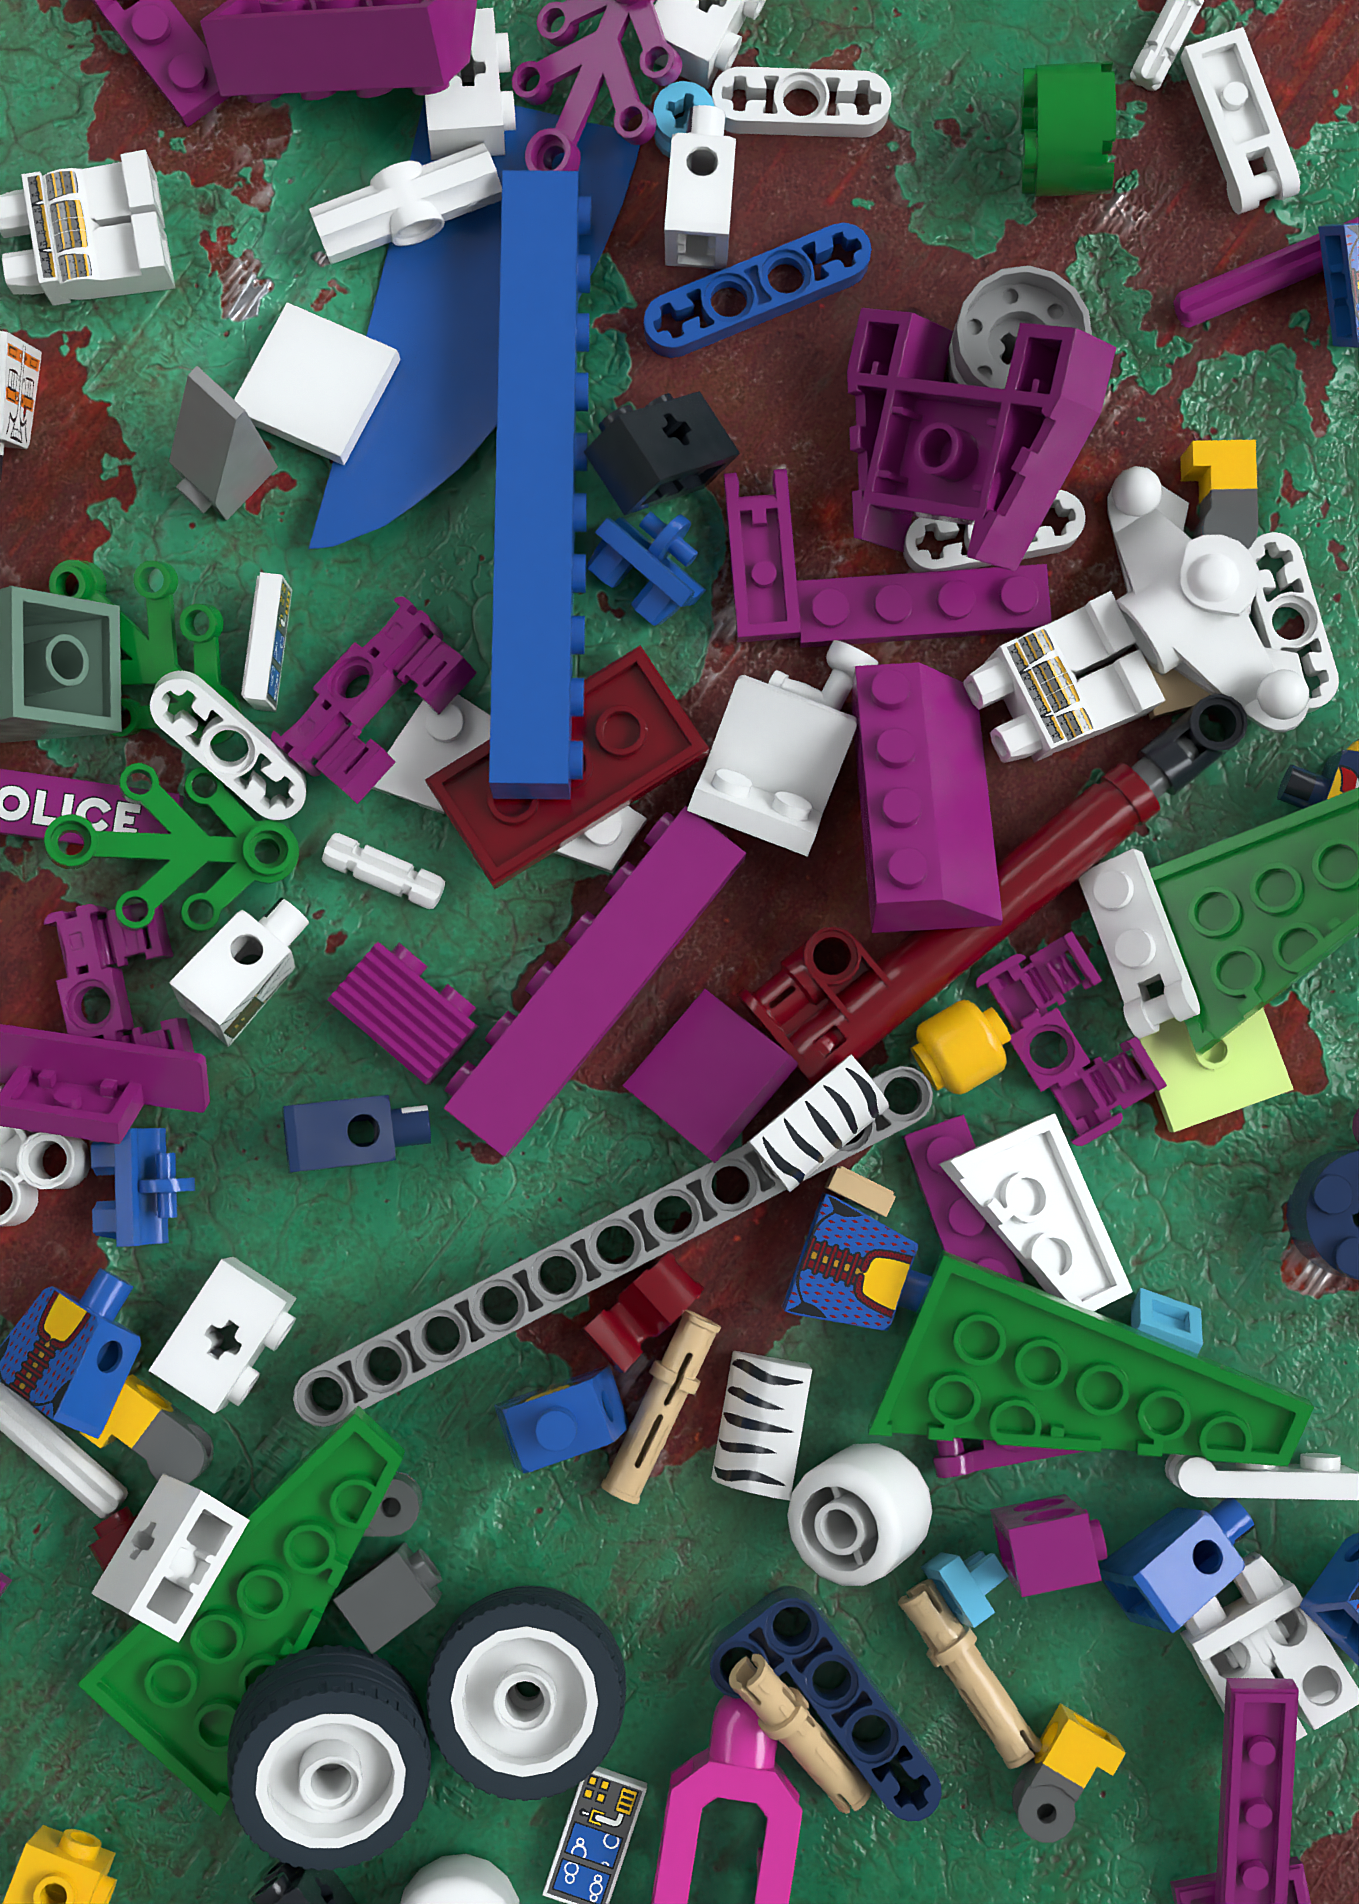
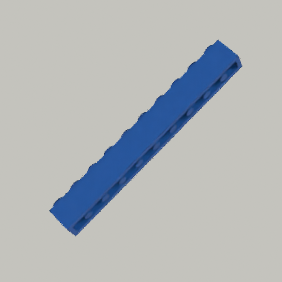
(536, 487)

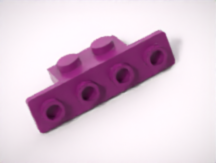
(92, 1084)

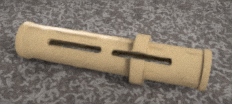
(660, 1407)
(956, 1652)
(786, 1719)

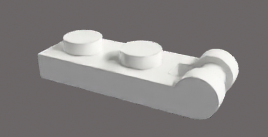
(1240, 119)
(1138, 942)
(1315, 1477)

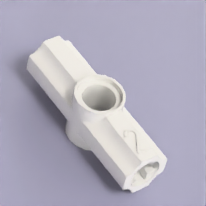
(407, 203)

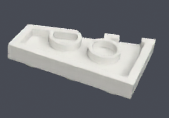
(1043, 1211)

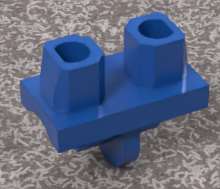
(626, 548)
(143, 1188)

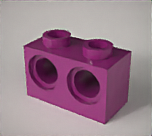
(1048, 1544)

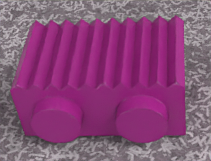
(404, 1011)

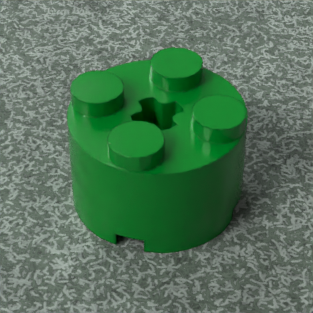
(1068, 129)

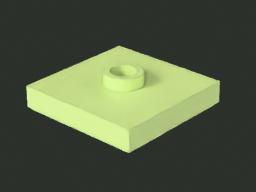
(1225, 1078)

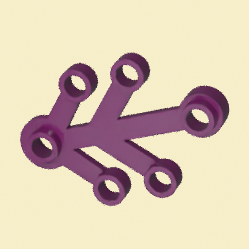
(597, 59)

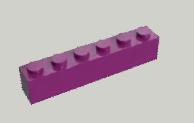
(594, 981)

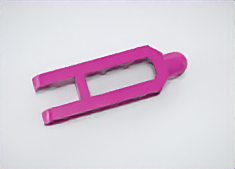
(738, 1768)

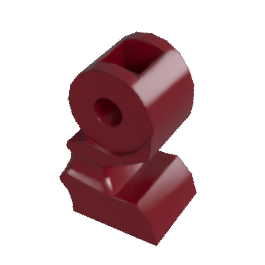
(641, 1312)

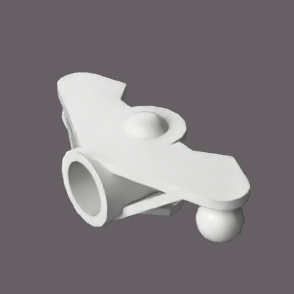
(1194, 603)

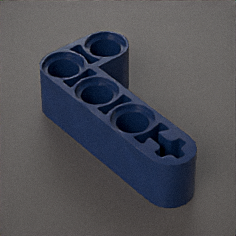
(837, 1706)

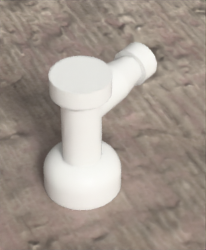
(842, 660)

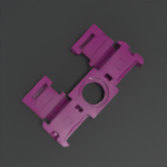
(324, 727)
(105, 943)
(1082, 1094)

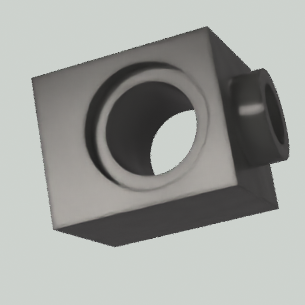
(390, 1595)

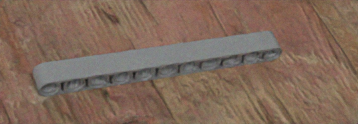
(535, 1300)

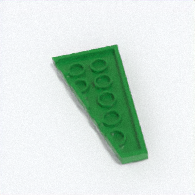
(1262, 910)
(1050, 1374)
(256, 1612)

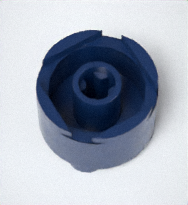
(1322, 1213)

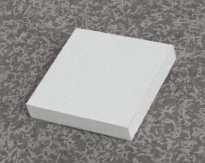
(316, 383)

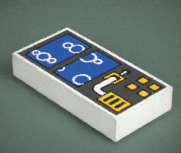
(266, 641)
(595, 1838)

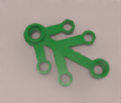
(155, 654)
(184, 847)

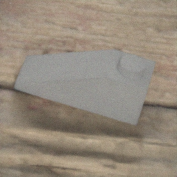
(217, 448)

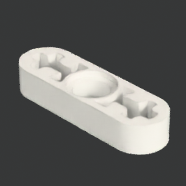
(819, 82)
(951, 558)
(1293, 573)
(183, 724)

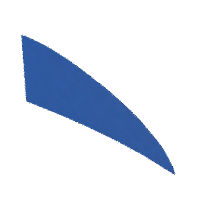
(443, 319)

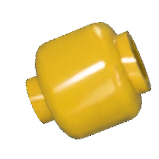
(961, 1047)

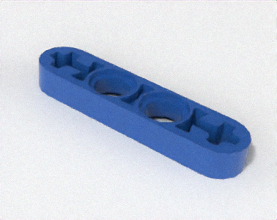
(752, 281)

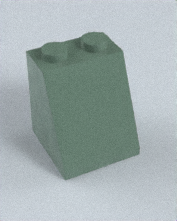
(58, 666)

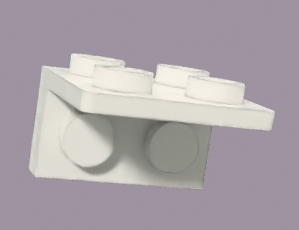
(773, 764)

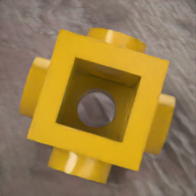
(62, 1870)

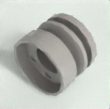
(992, 318)

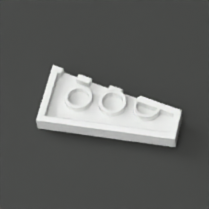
(437, 740)

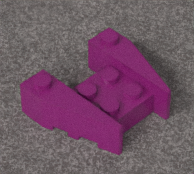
(967, 448)

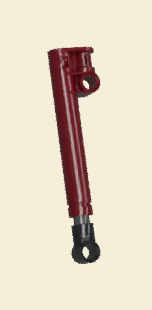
(867, 1001)

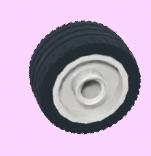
(516, 1741)
(328, 1758)

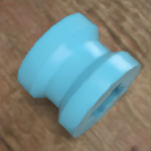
(674, 100)

